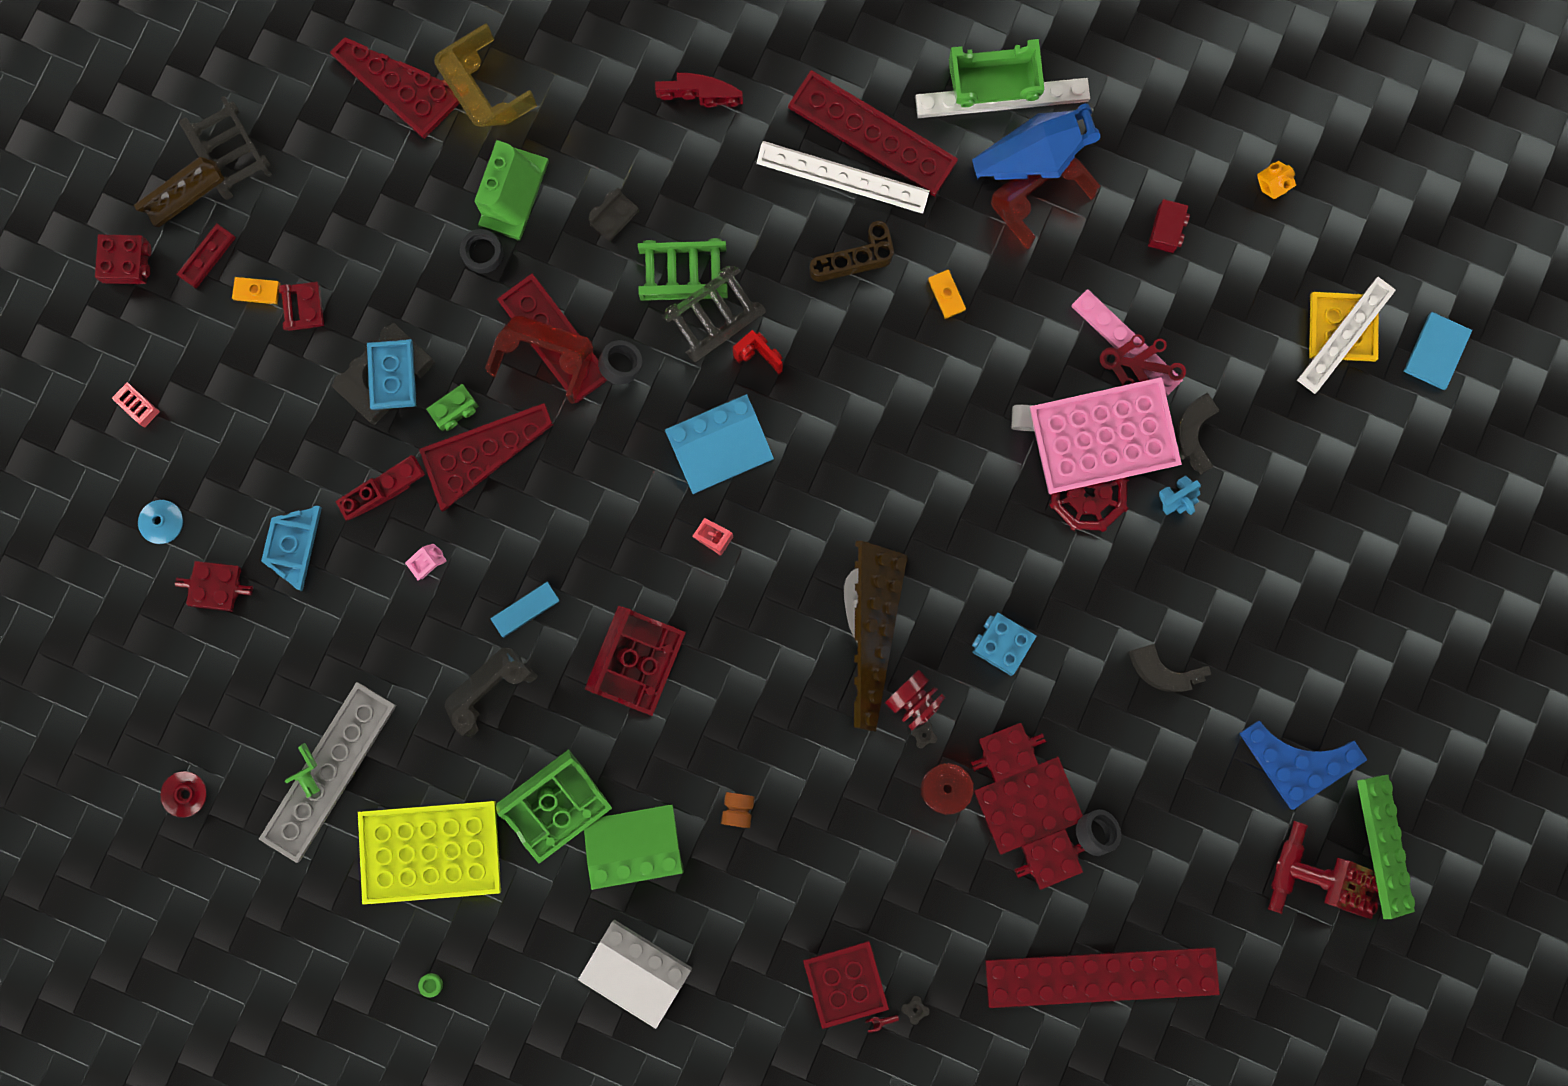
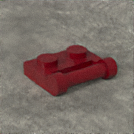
(308, 305)

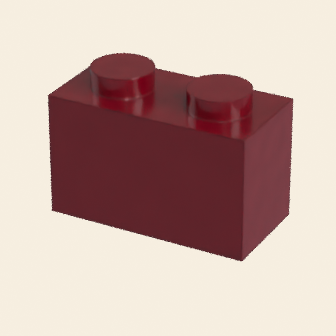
(1168, 226)

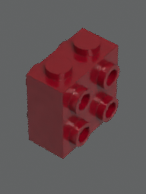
(122, 259)

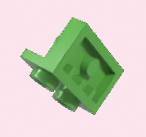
(452, 408)

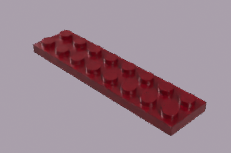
(872, 133)

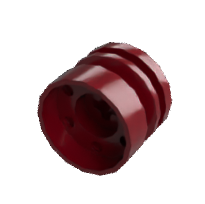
(915, 700)

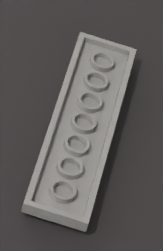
(337, 759)

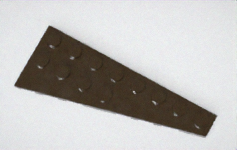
(878, 594)

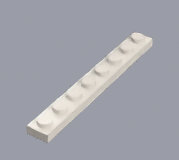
(1054, 94)
(843, 177)

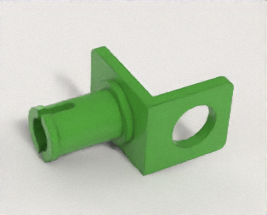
(304, 776)

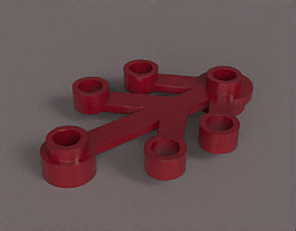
(1138, 362)

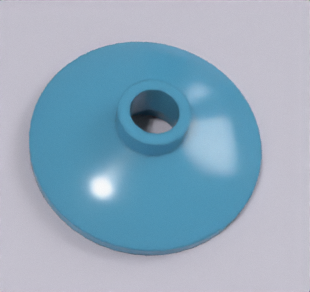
(170, 524)

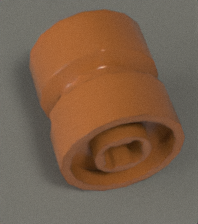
(737, 810)

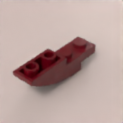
(708, 89)
(380, 489)

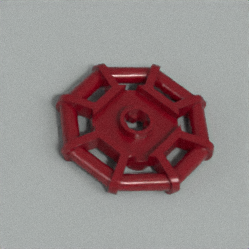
(1092, 506)

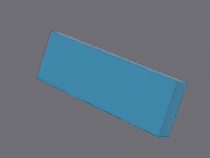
(525, 609)

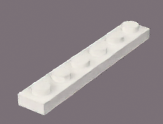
(1346, 335)

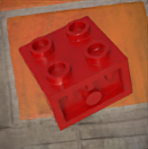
(745, 350)

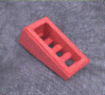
(147, 416)

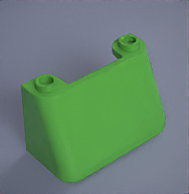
(997, 74)

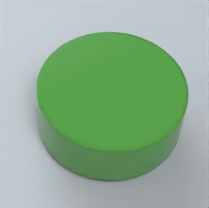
(430, 985)

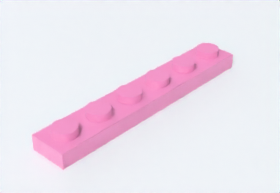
(1118, 333)

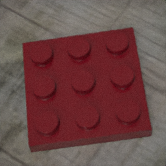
(845, 984)

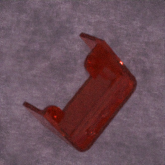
(1013, 205)
(574, 349)

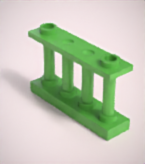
(672, 289)

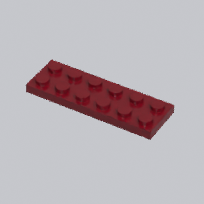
(533, 302)

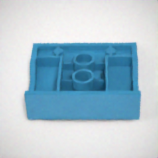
(719, 444)

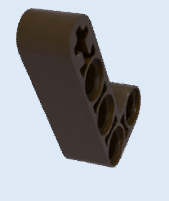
(849, 256)

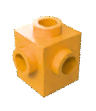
(1276, 179)

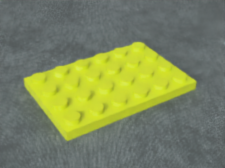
(429, 852)

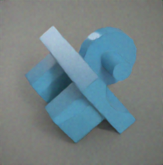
(1183, 499)

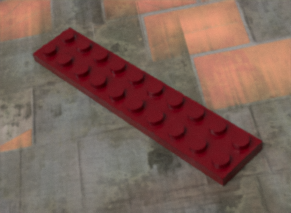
(1102, 977)

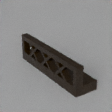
(180, 191)

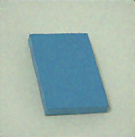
(1437, 351)
(391, 374)

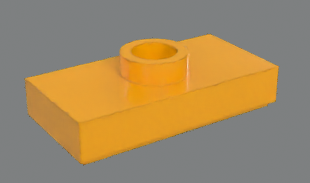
(256, 290)
(946, 294)

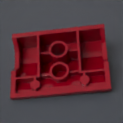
(635, 660)

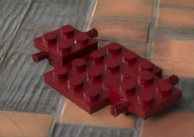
(1029, 806)

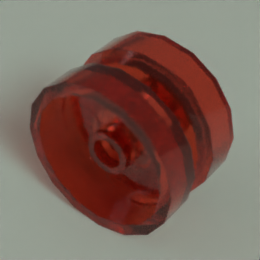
(933, 786)

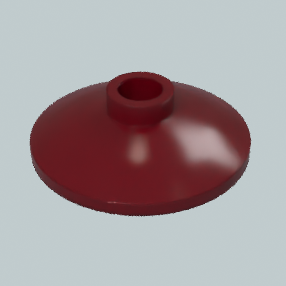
(173, 790)

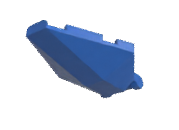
(1038, 146)

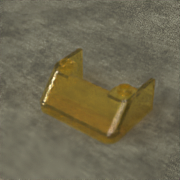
(456, 66)

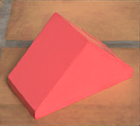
(713, 536)

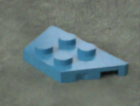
(291, 544)

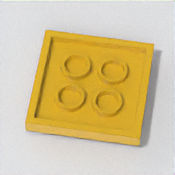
(1327, 313)

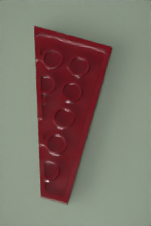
(407, 91)
(470, 457)

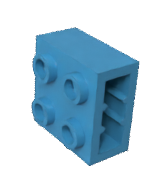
(1003, 643)

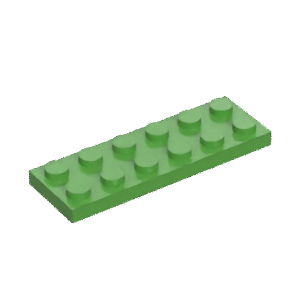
(1386, 846)

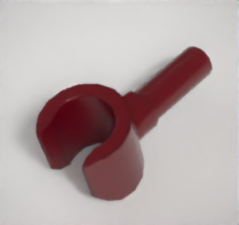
(878, 1023)

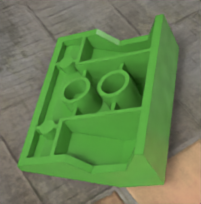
(553, 806)
(633, 847)

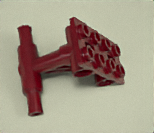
(1348, 885)

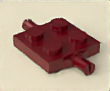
(213, 586)

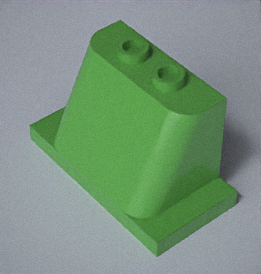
(509, 189)

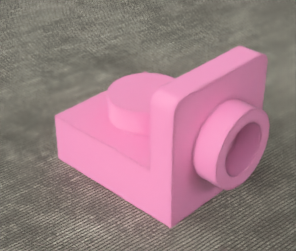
(425, 561)

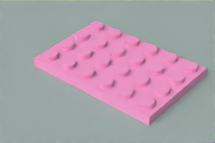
(1105, 435)

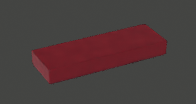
(206, 256)

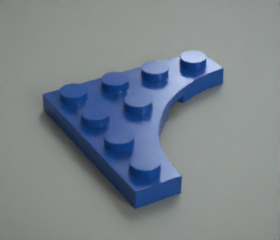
(1299, 772)

